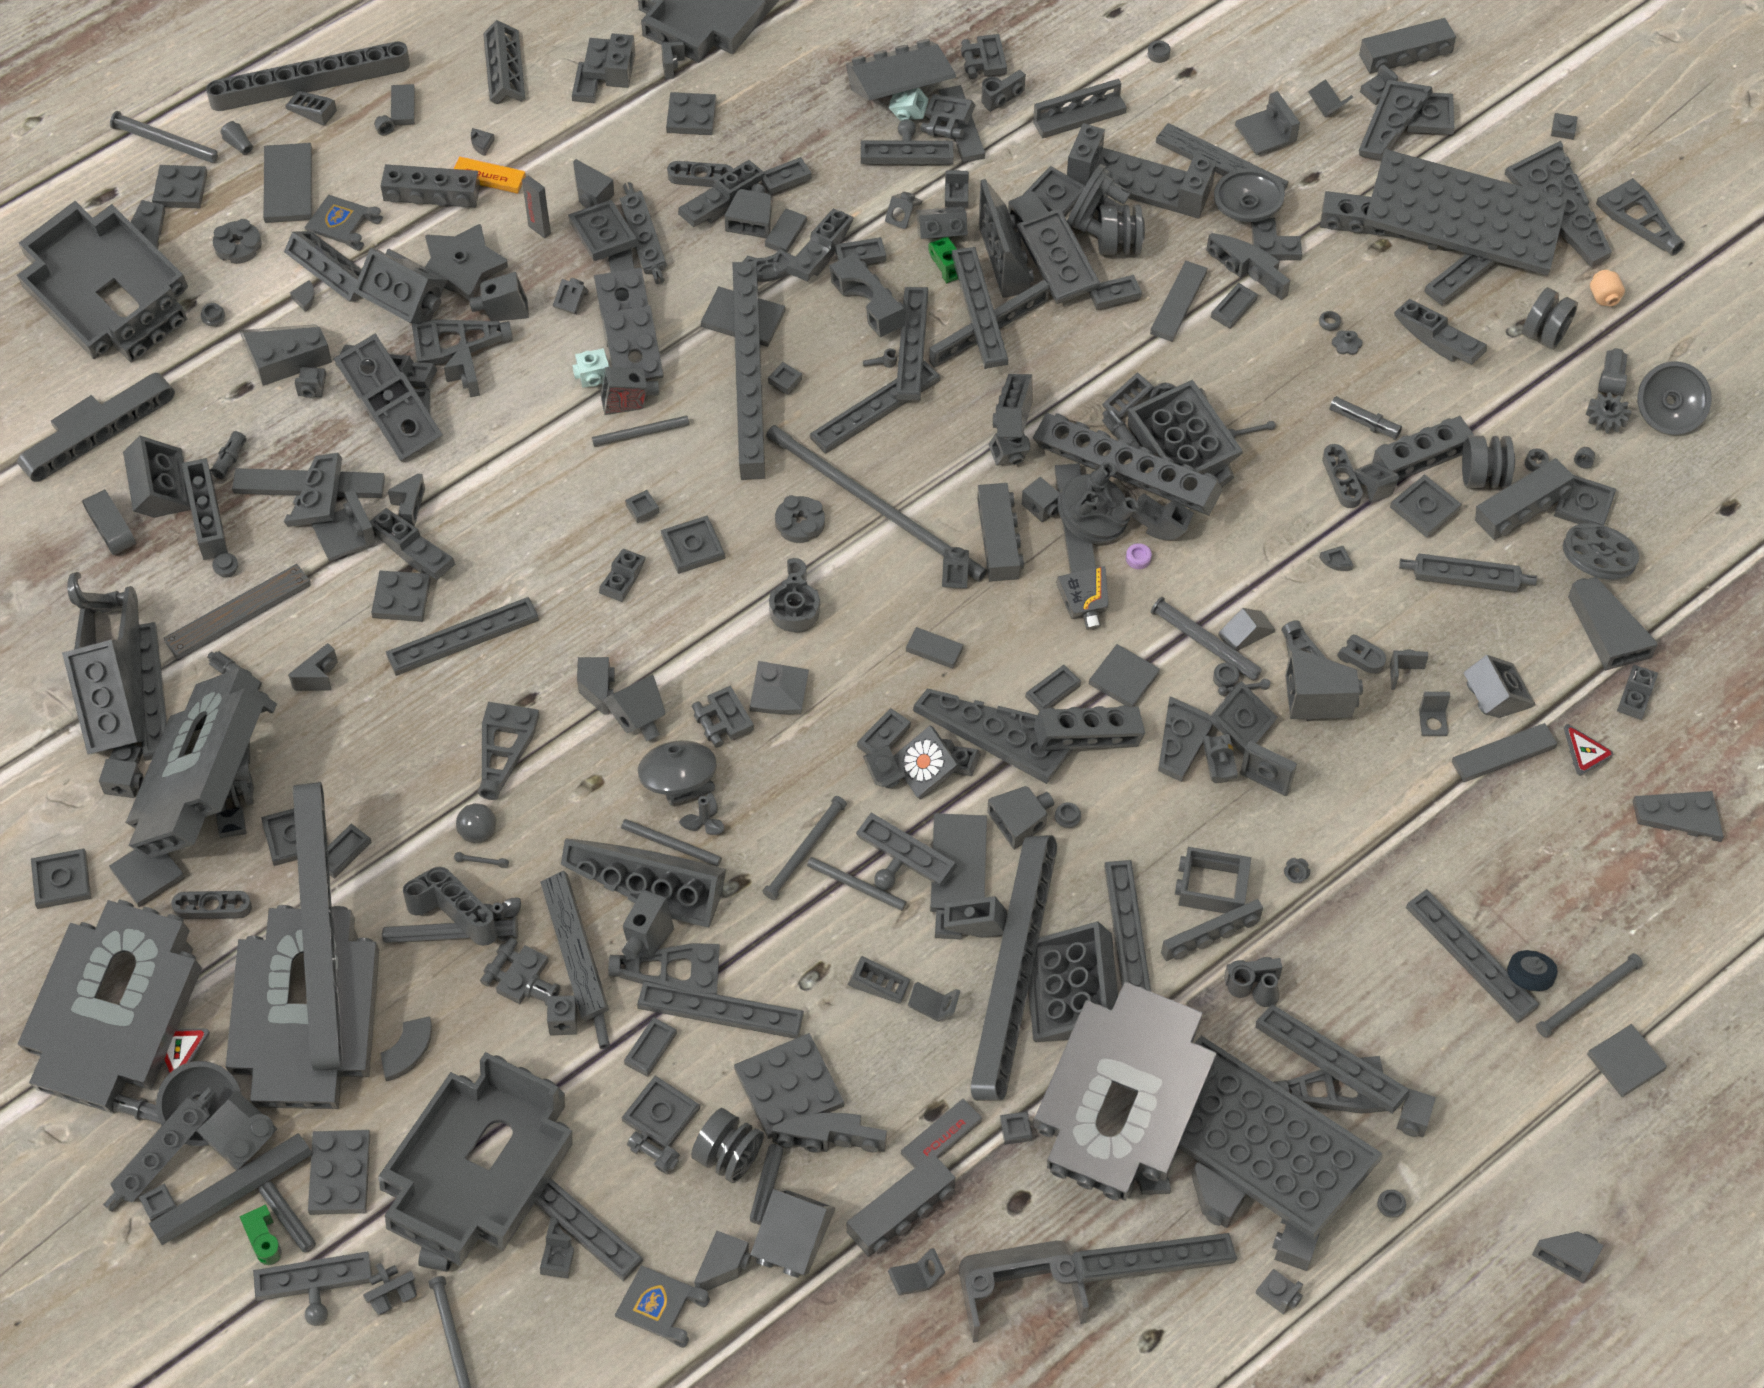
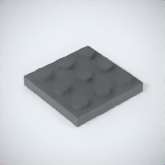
(788, 1083)

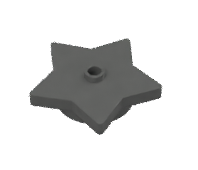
(463, 260)

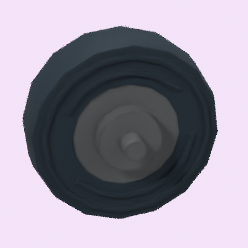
(1532, 970)

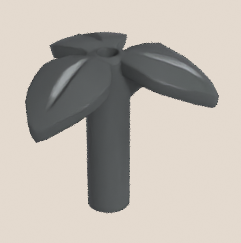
(707, 808)
(508, 909)

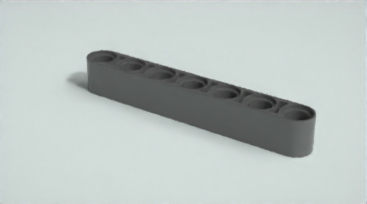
(95, 427)

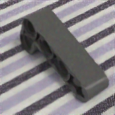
(443, 890)

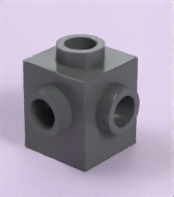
(1009, 451)

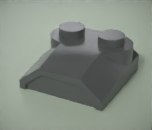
(237, 1130)

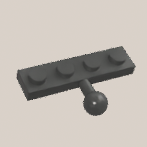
(905, 150)
(905, 851)
(312, 1278)

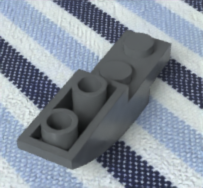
(716, 201)
(821, 247)
(1246, 258)
(1435, 333)
(410, 545)
(817, 1130)

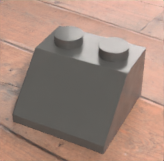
(1498, 687)

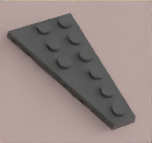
(1552, 174)

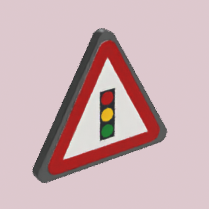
(1585, 750)
(184, 1047)

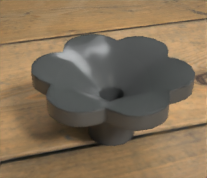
(1347, 342)

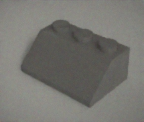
(156, 478)

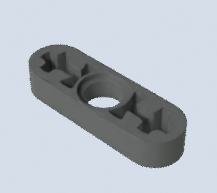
(694, 167)
(1340, 486)
(203, 897)

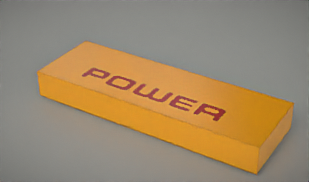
(493, 175)

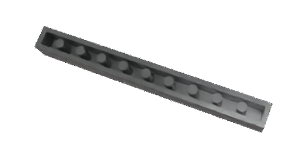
(748, 371)

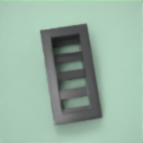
(321, 116)
(1129, 387)
(866, 985)

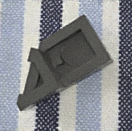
(557, 1253)

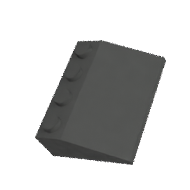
(898, 70)
(1003, 243)
(1185, 430)
(1065, 974)

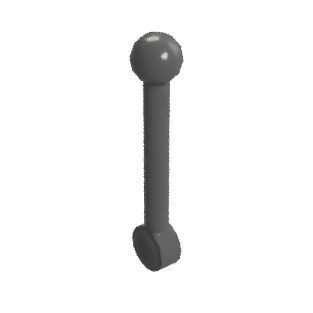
(1270, 426)
(1263, 684)
(459, 857)

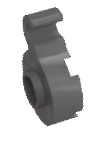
(794, 592)

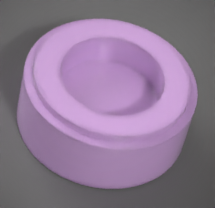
(1138, 556)

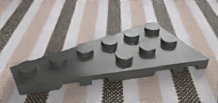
(997, 730)

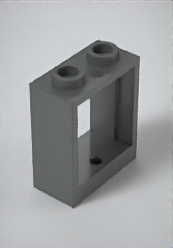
(1215, 861)

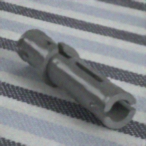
(1374, 422)

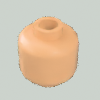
(1607, 288)

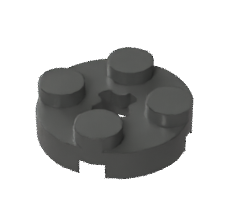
(236, 230)
(799, 506)

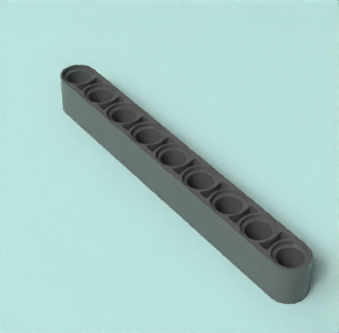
(308, 76)

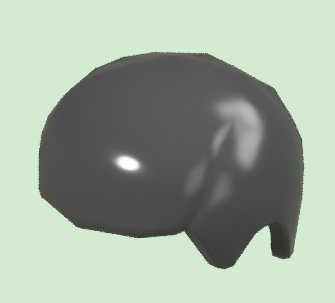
(475, 823)

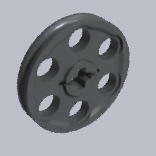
(1600, 551)

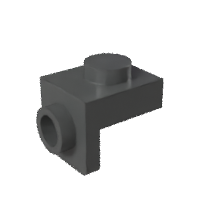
(956, 188)

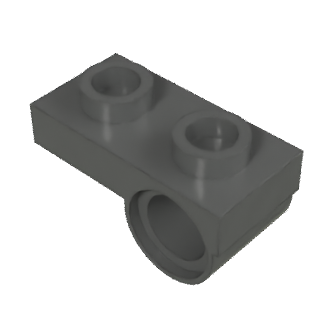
(997, 92)
(1251, 972)

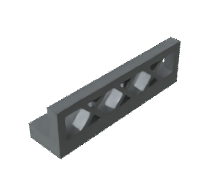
(498, 59)
(1095, 109)
(324, 262)

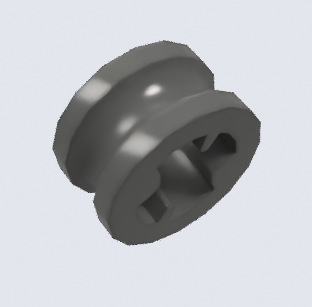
(1536, 453)

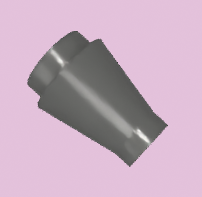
(236, 137)
(1266, 990)

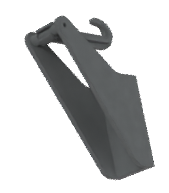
(106, 674)

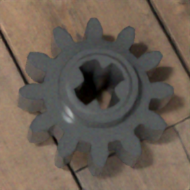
(1608, 412)

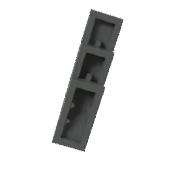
(417, 373)

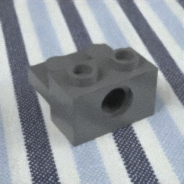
(610, 59)

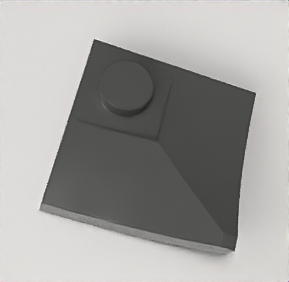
(778, 689)

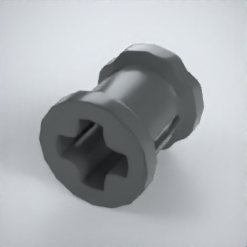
(541, 989)

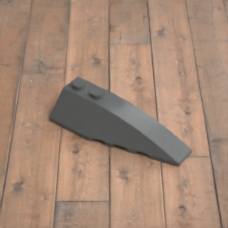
(688, 885)

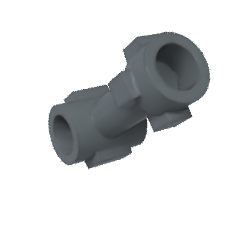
(665, 1160)

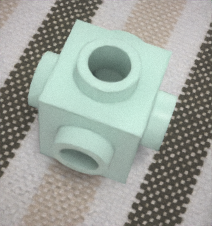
(909, 104)
(590, 367)

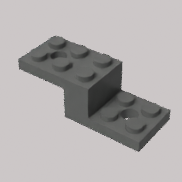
(628, 323)
(388, 397)

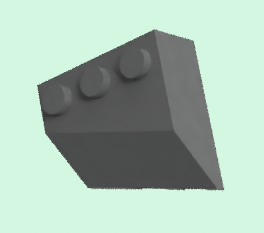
(284, 350)

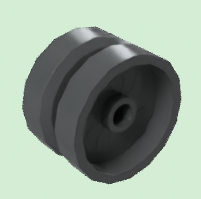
(1550, 318)

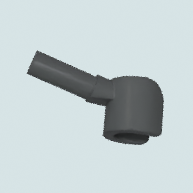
(887, 359)

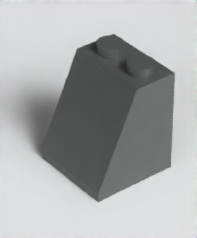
(1320, 687)
(791, 1232)

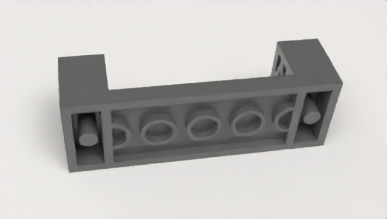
(1147, 180)

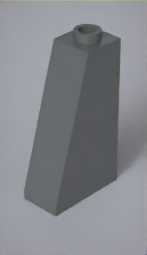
(1609, 625)

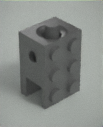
(400, 286)

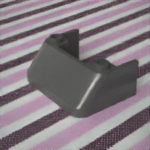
(982, 1270)

